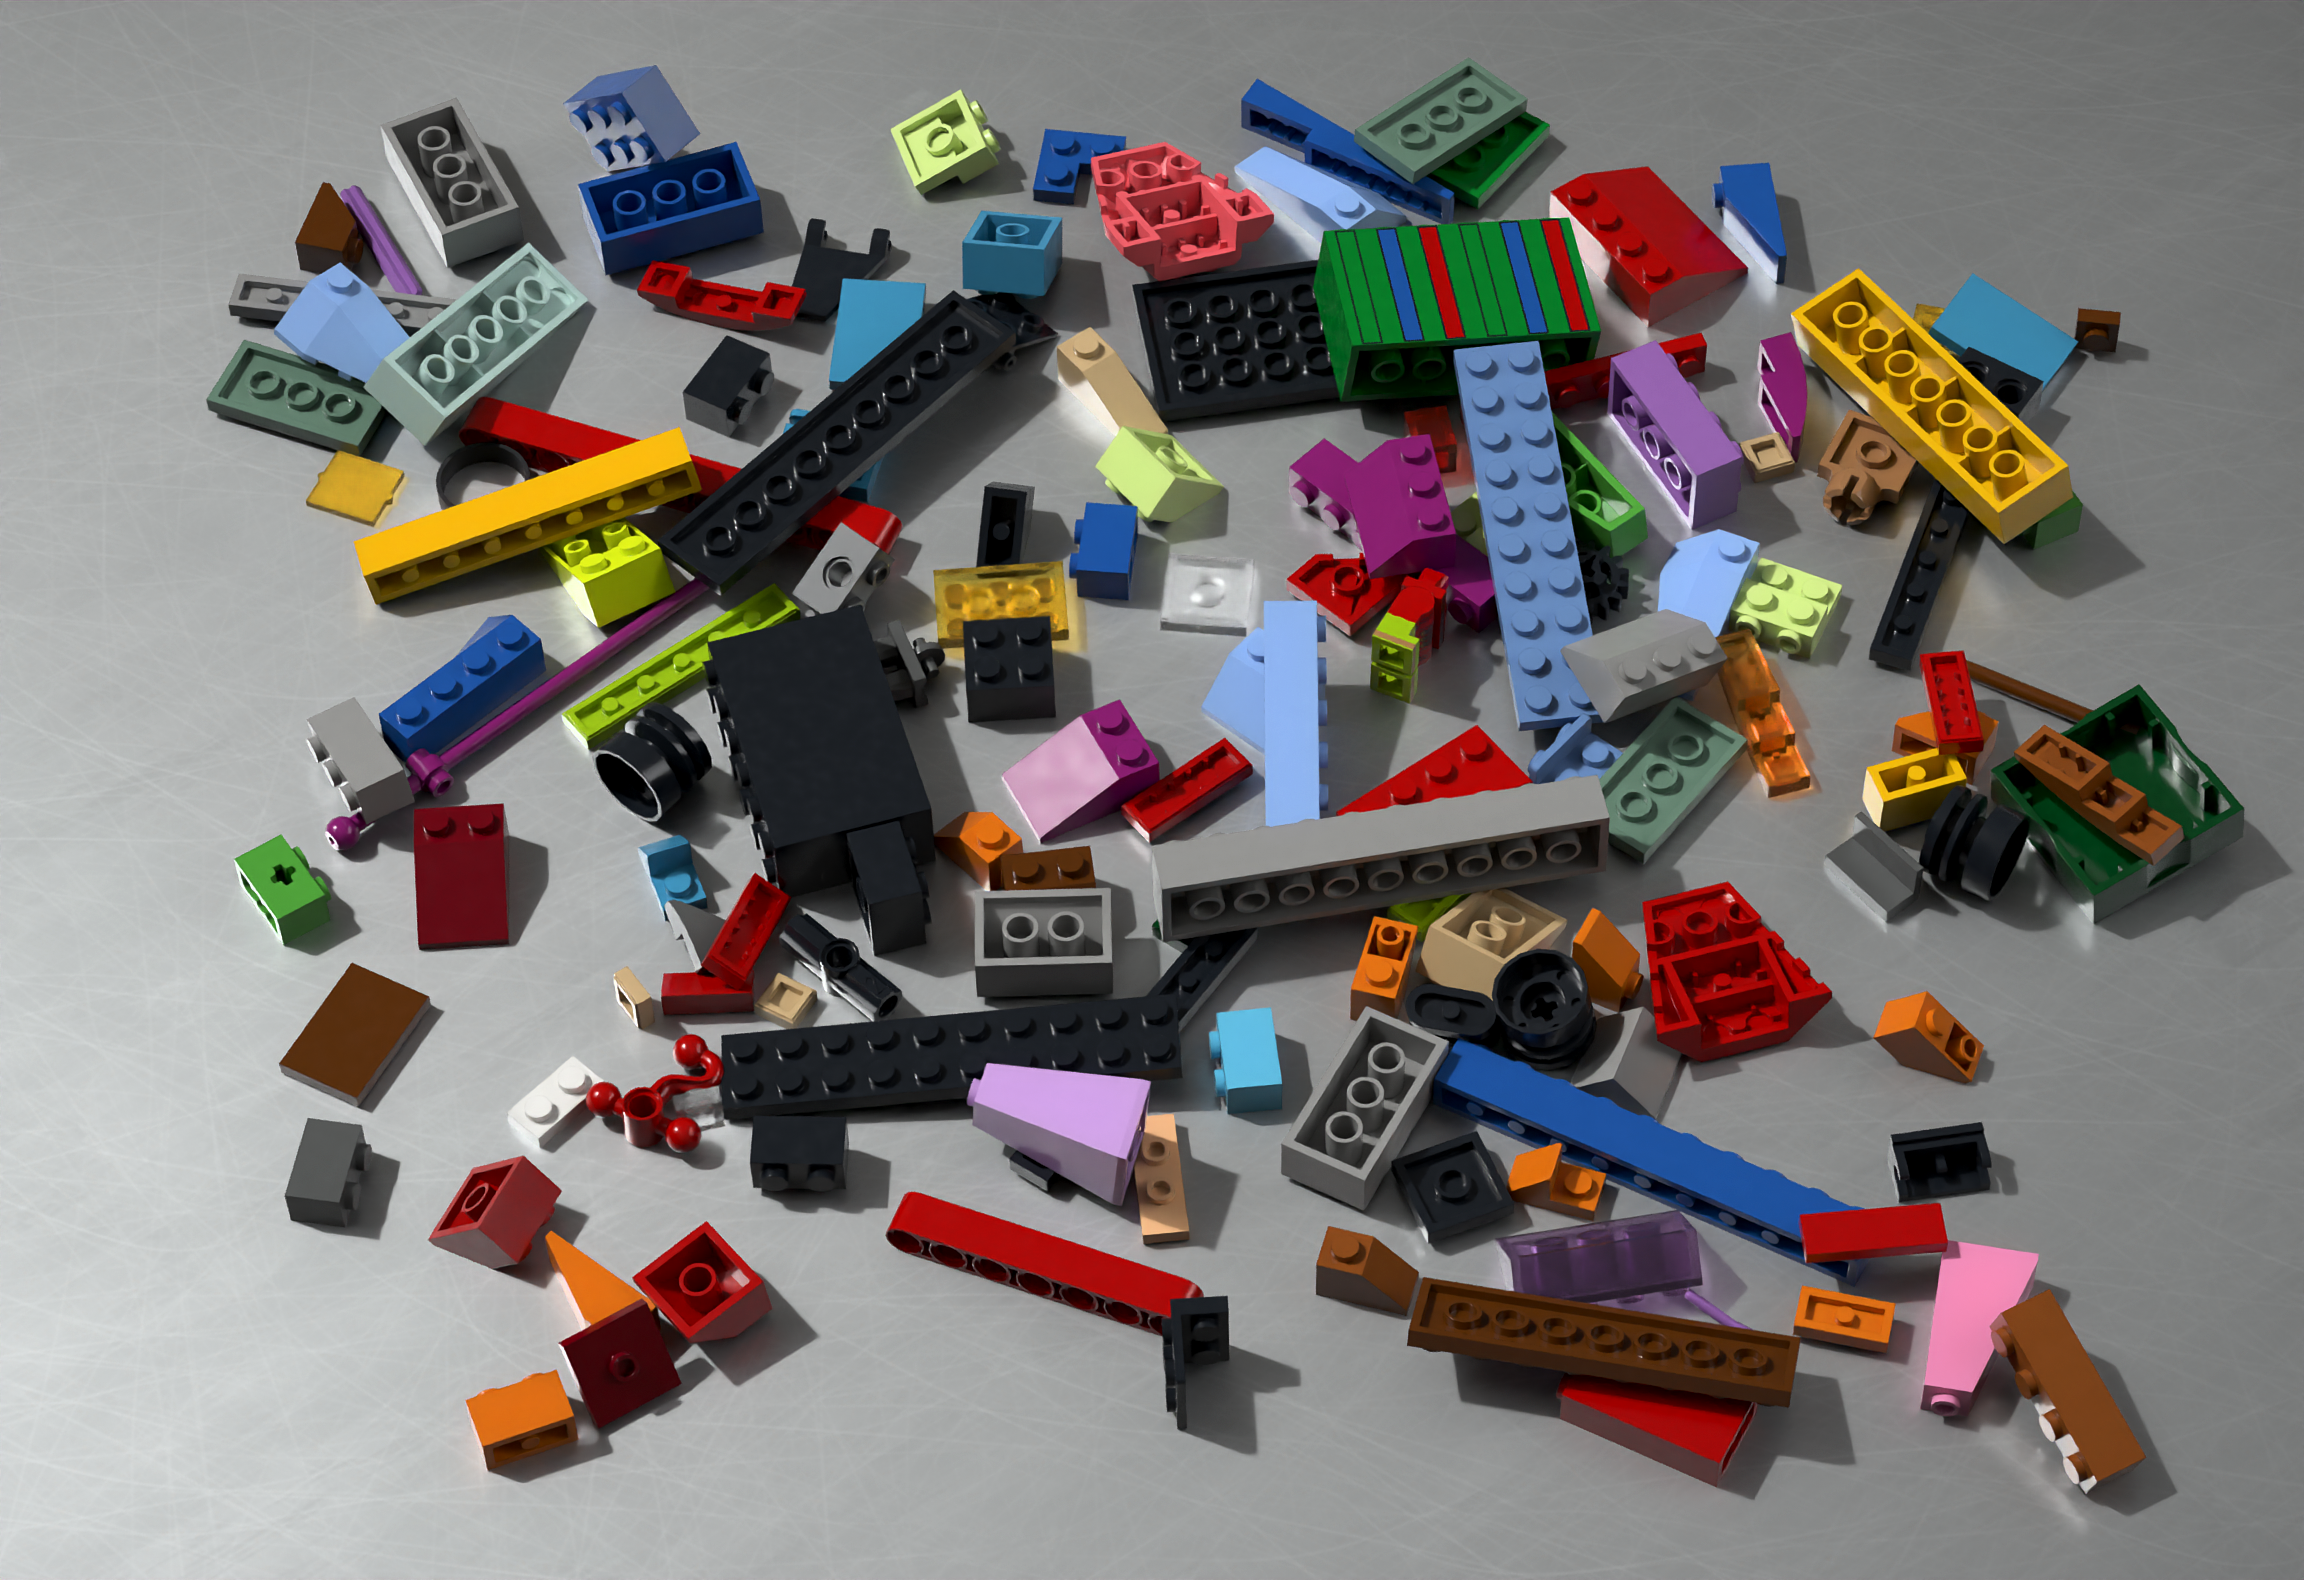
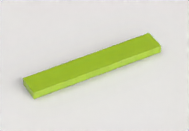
(672, 669)

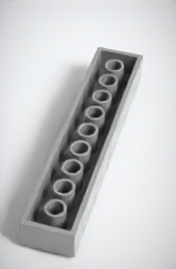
(1380, 858)

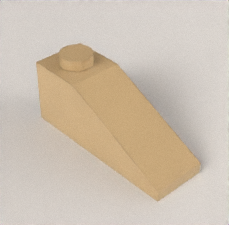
(1104, 384)

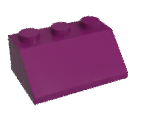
(1401, 509)

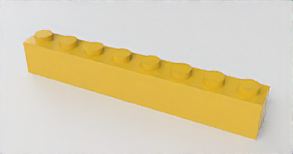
(527, 516)

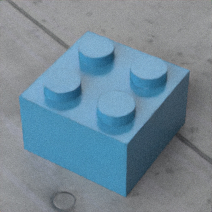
(1012, 254)

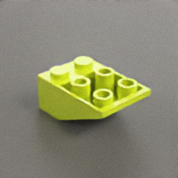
(610, 570)

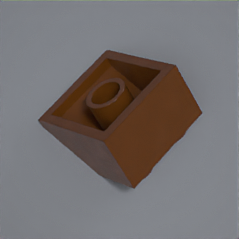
(1049, 870)

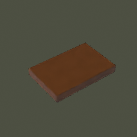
(355, 1034)

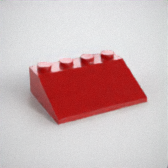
(1644, 241)

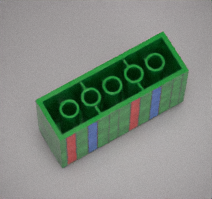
(1414, 294)

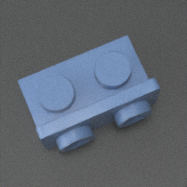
(1573, 754)

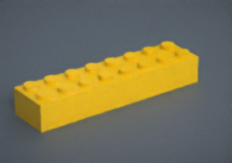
(1932, 406)

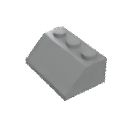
(1644, 662)
(1043, 942)

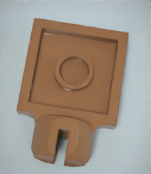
(1863, 468)

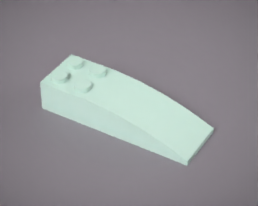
(474, 344)

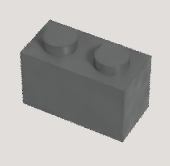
(327, 1172)

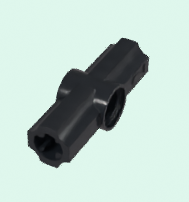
(824, 953)

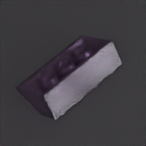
(1604, 1259)

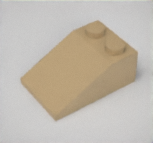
(1482, 935)

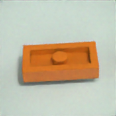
(1844, 1319)

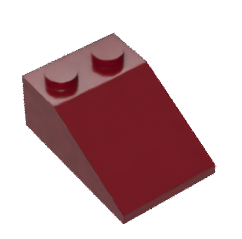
(461, 876)

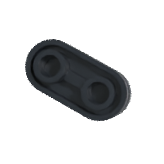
(1453, 1014)

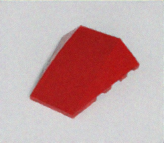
(1722, 976)

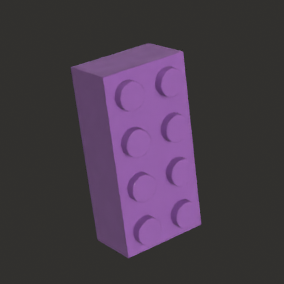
(1674, 434)

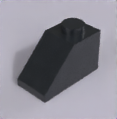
(1004, 524)

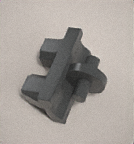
(911, 663)

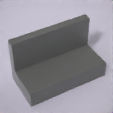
(1876, 869)

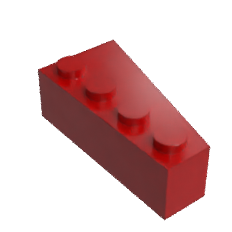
(1454, 770)

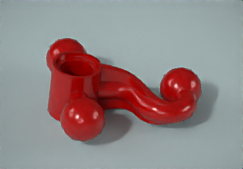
(644, 1106)

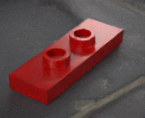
(1951, 703)
(1186, 790)
(746, 931)

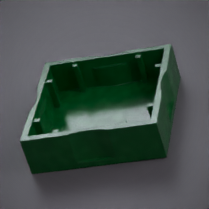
(2155, 761)

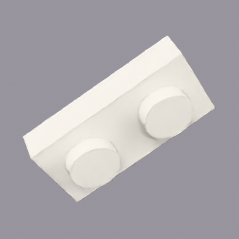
(553, 1102)

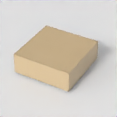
(1767, 457)
(633, 998)
(785, 1002)

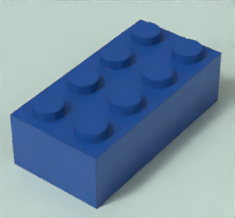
(671, 208)

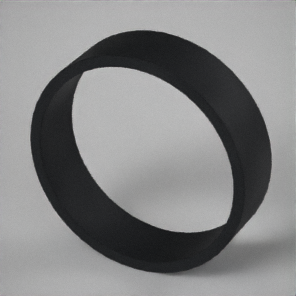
(475, 454)

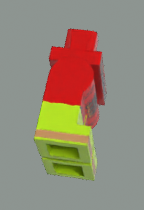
(1408, 635)

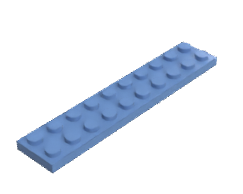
(1526, 528)

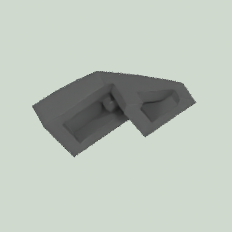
(695, 927)

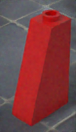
(1670, 1427)

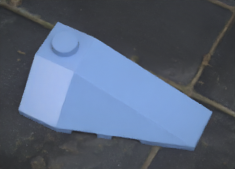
(1314, 196)
(340, 325)
(1706, 579)

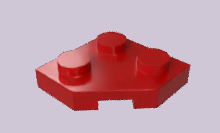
(1343, 590)

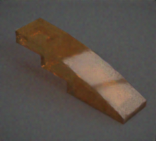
(1760, 716)

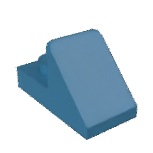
(672, 872)

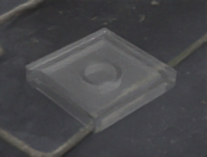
(1207, 595)

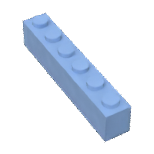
(1294, 712)

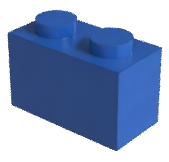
(1105, 551)

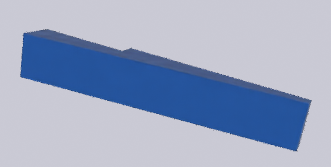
(1334, 151)

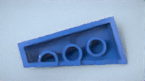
(479, 679)

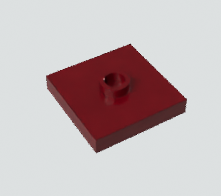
(620, 1363)

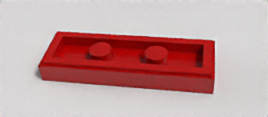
(1873, 1233)

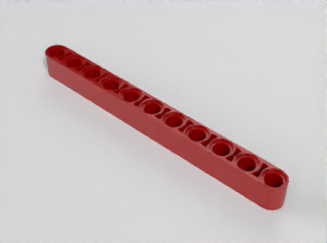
(557, 442)

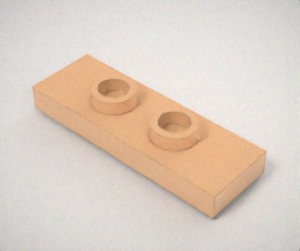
(1160, 1183)

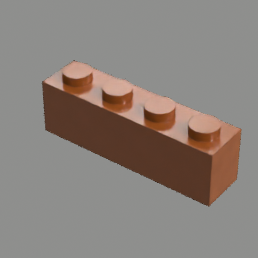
(2066, 1392)

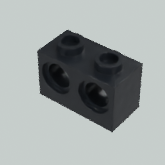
(2011, 386)

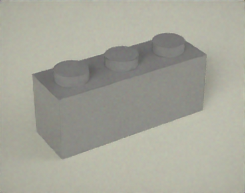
(358, 761)

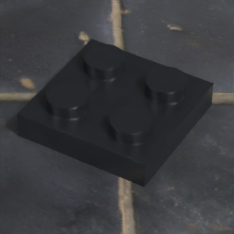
(1452, 1187)

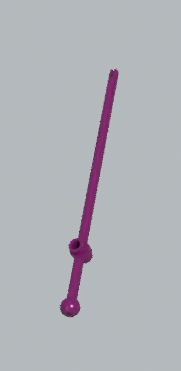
(431, 771)

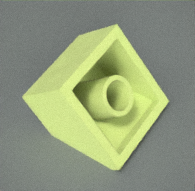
(1156, 474)

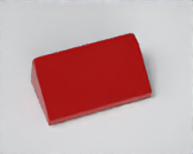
(704, 994)

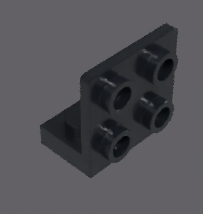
(1192, 1335)

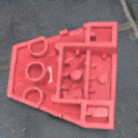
(1172, 214)

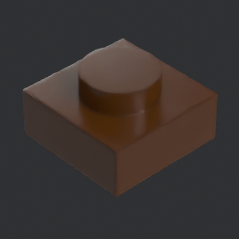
(2097, 330)

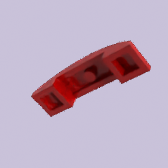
(719, 304)

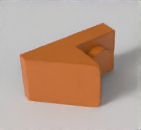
(1547, 1183)

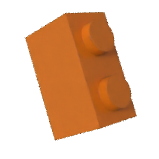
(521, 1419)

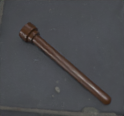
(2034, 695)

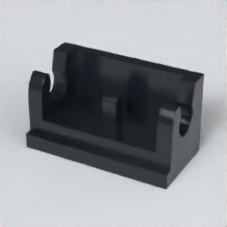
(1939, 1162)

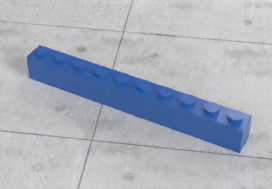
(1635, 1152)

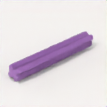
(380, 242)

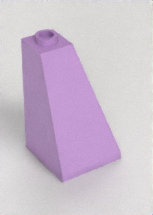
(1066, 1121)

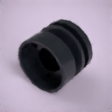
(652, 761)
(1966, 839)
(1538, 988)

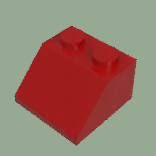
(497, 1213)
(704, 1287)

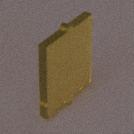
(355, 488)

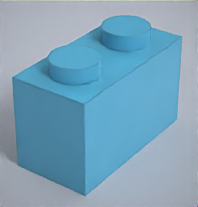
(1248, 1061)

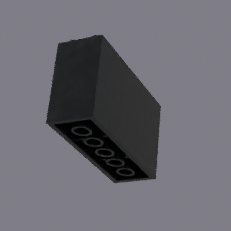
(814, 745)

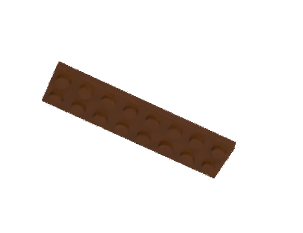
(1604, 1342)

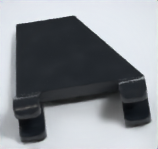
(824, 268)

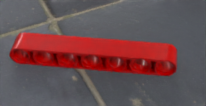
(1036, 1262)

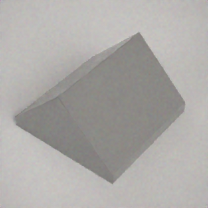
(1628, 1063)

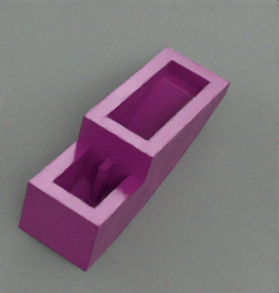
(1783, 389)

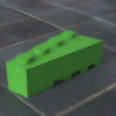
(1596, 499)

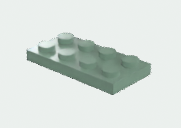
(1440, 120)
(296, 398)
(1666, 776)

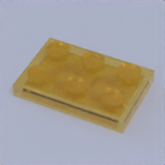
(999, 594)

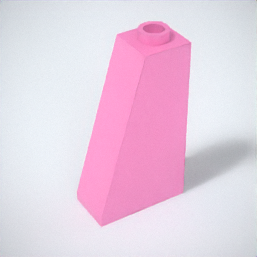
(1970, 1294)

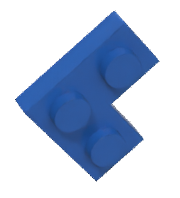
(1067, 156)

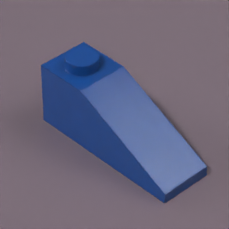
(1752, 214)

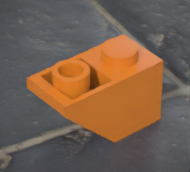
(1383, 968)
(1928, 1038)

